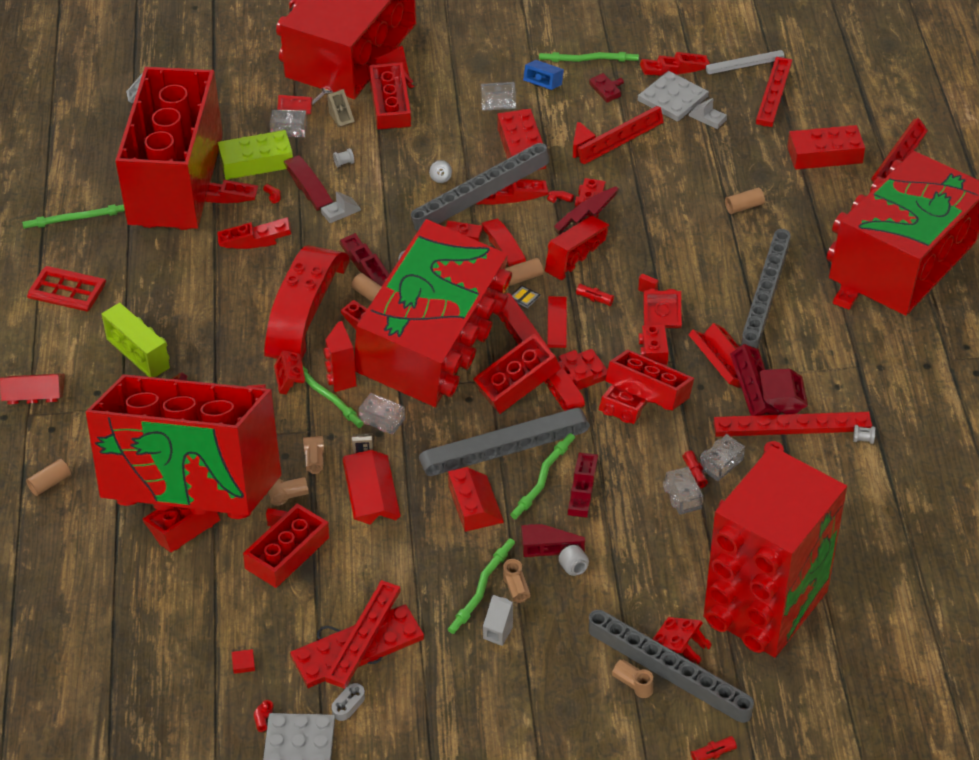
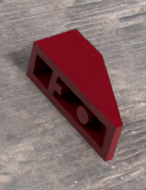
(546, 540)

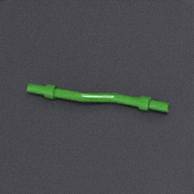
(621, 56)
(41, 221)
(347, 411)
(526, 501)
(464, 614)

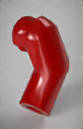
(275, 194)
(553, 195)
(261, 714)

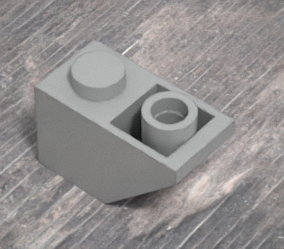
(498, 620)

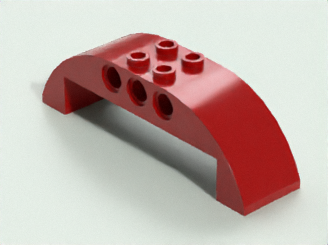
(300, 298)

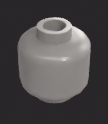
(440, 164)
(573, 560)

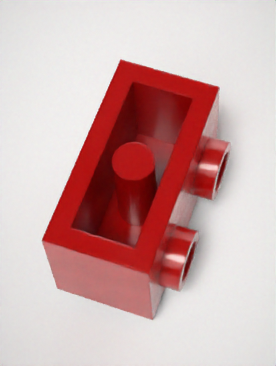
(589, 189)
(654, 343)

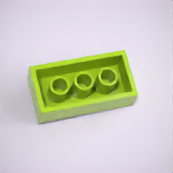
(254, 154)
(136, 340)

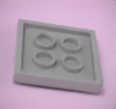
(673, 95)
(299, 737)

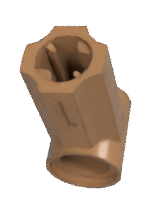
(314, 453)
(282, 491)
(515, 581)
(635, 678)

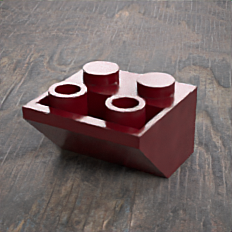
(784, 390)

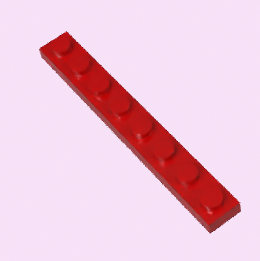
(790, 424)

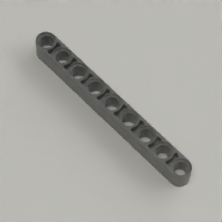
(482, 186)
(766, 289)
(503, 442)
(622, 636)

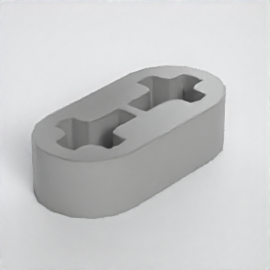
(350, 703)

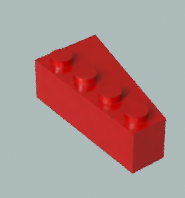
(574, 246)

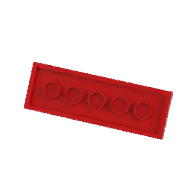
(395, 633)

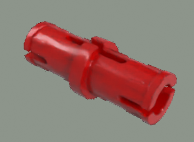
(593, 294)
(695, 468)
(726, 745)

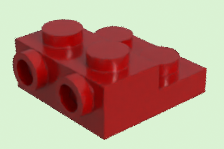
(662, 308)
(583, 368)
(622, 404)

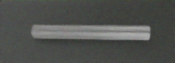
(743, 62)

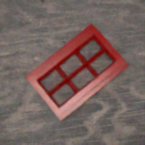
(70, 302)

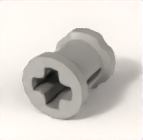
(343, 157)
(864, 434)

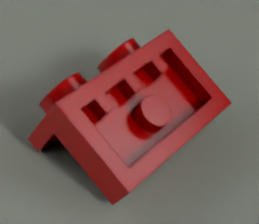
(288, 370)

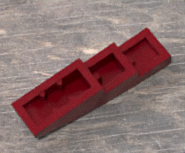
(308, 182)
(591, 206)
(363, 259)
(583, 485)

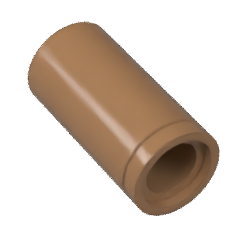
(744, 200)
(525, 271)
(365, 286)
(48, 477)

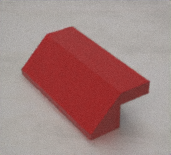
(717, 346)
(370, 486)

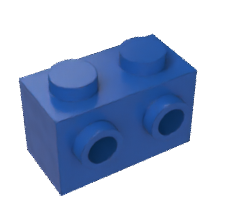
(543, 74)

